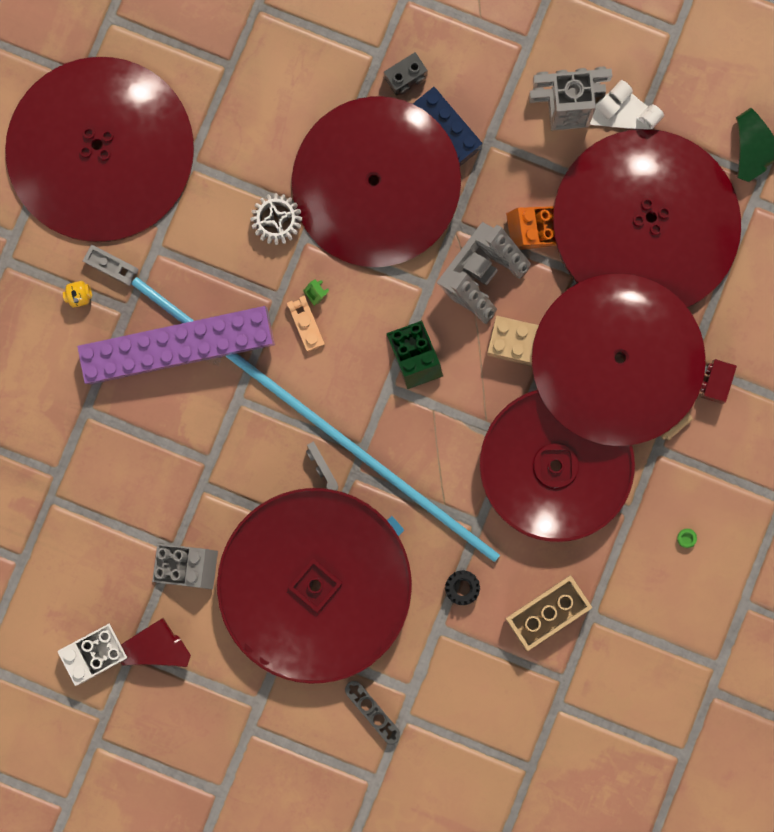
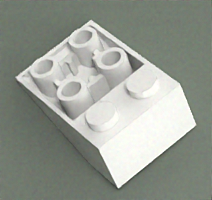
(92, 654)

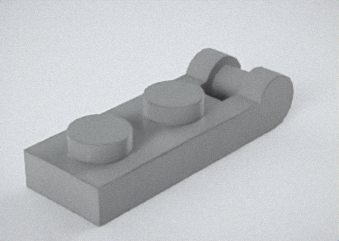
(109, 264)
(322, 468)

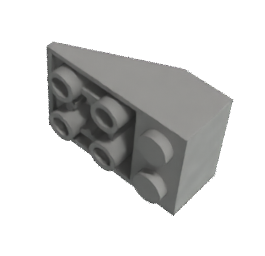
(185, 566)

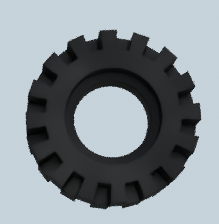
(474, 587)

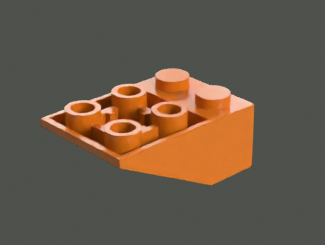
(531, 227)

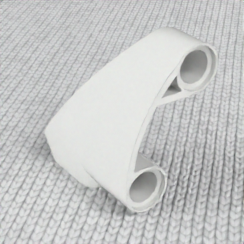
(625, 110)

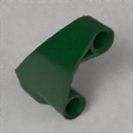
(755, 145)

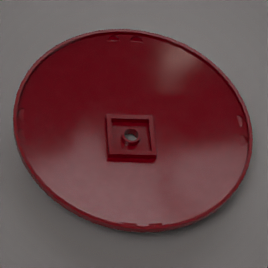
(644, 171)
(105, 190)
(269, 575)

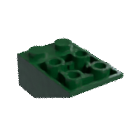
(415, 354)

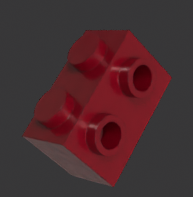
(718, 381)

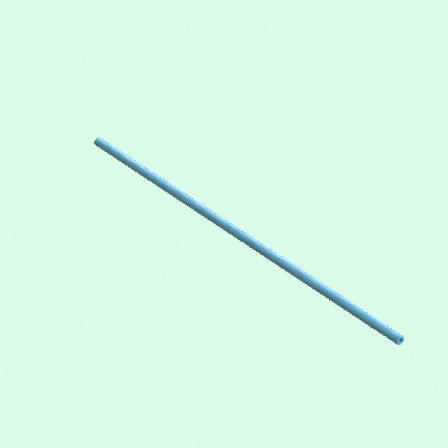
(329, 430)

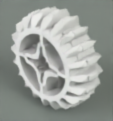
(283, 215)

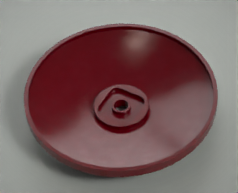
(548, 502)

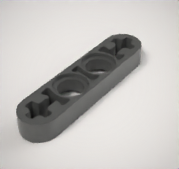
(369, 714)

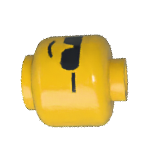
(77, 294)

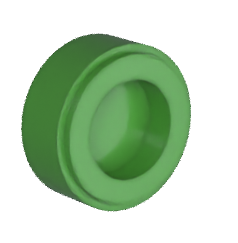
(686, 538)

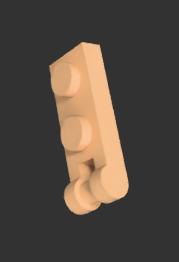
(306, 324)

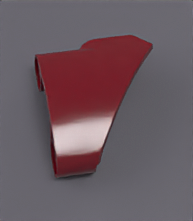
(156, 647)

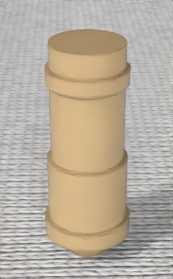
(686, 420)

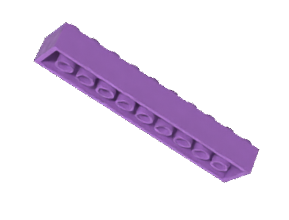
(176, 345)

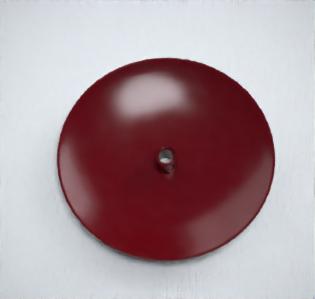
(414, 190)
(612, 399)

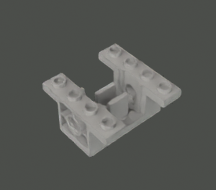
(572, 95)
(474, 264)

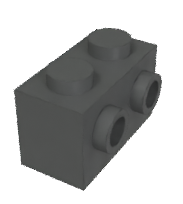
(405, 74)

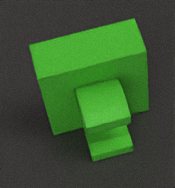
(315, 292)

